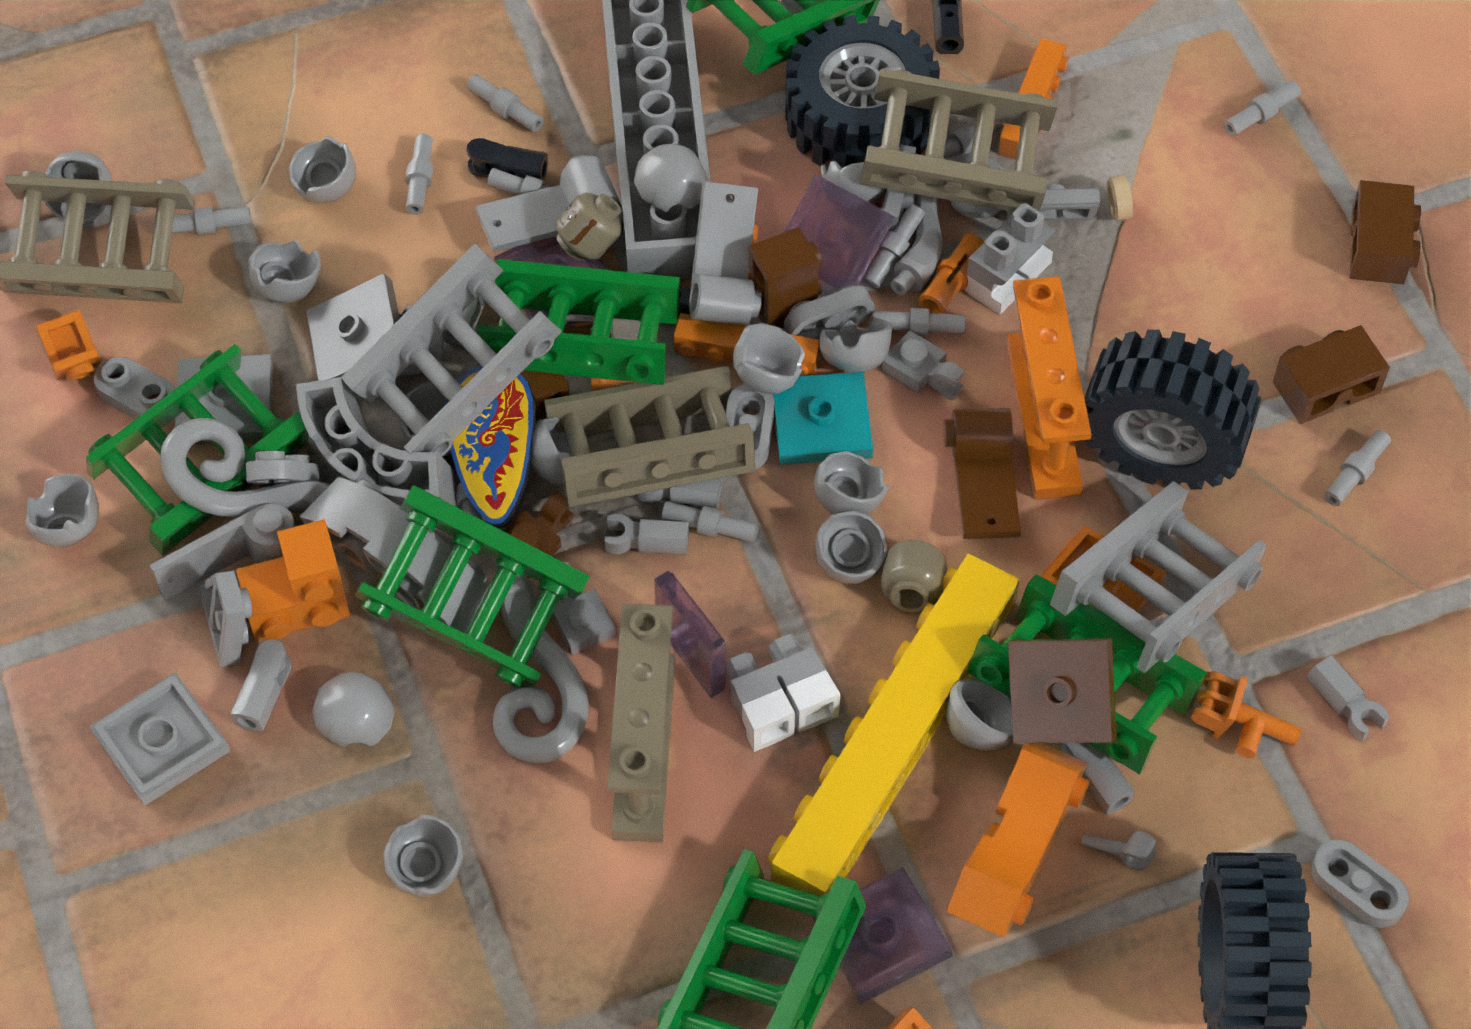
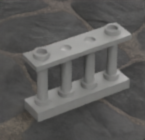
(414, 332)
(1139, 537)

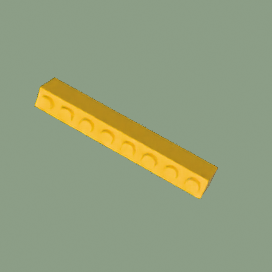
(895, 730)

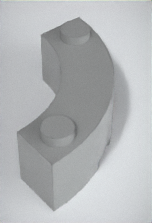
(340, 432)
(367, 533)

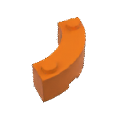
(1010, 856)

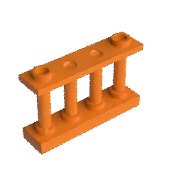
(1047, 388)

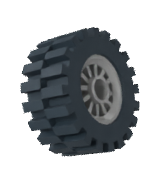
(835, 84)
(1171, 409)
(1254, 941)

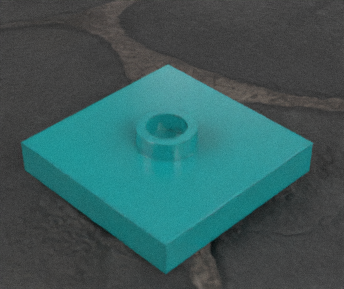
(823, 418)

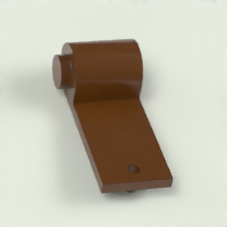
(984, 471)

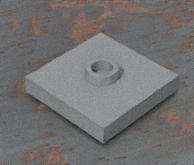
(350, 325)
(255, 372)
(160, 739)

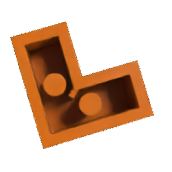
(297, 588)

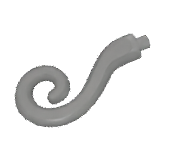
(920, 262)
(292, 495)
(549, 655)

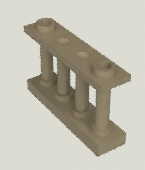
(949, 179)
(111, 278)
(657, 463)
(642, 723)

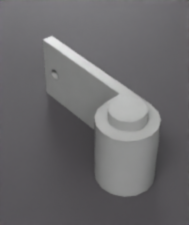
(535, 214)
(721, 257)
(247, 535)

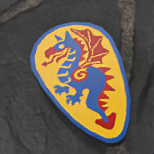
(497, 450)

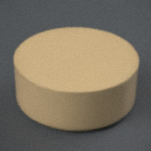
(1120, 197)

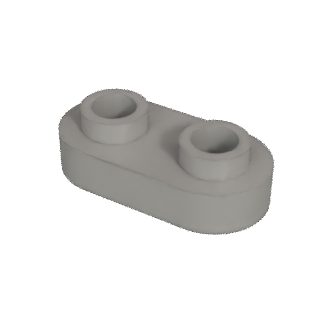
(830, 312)
(132, 389)
(744, 399)
(277, 468)
(1362, 882)

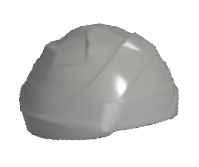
(979, 715)

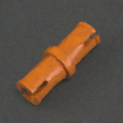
(941, 293)

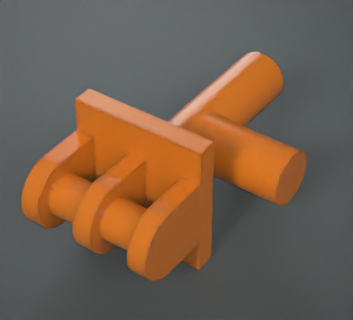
(1232, 709)

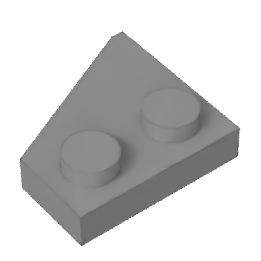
(226, 613)

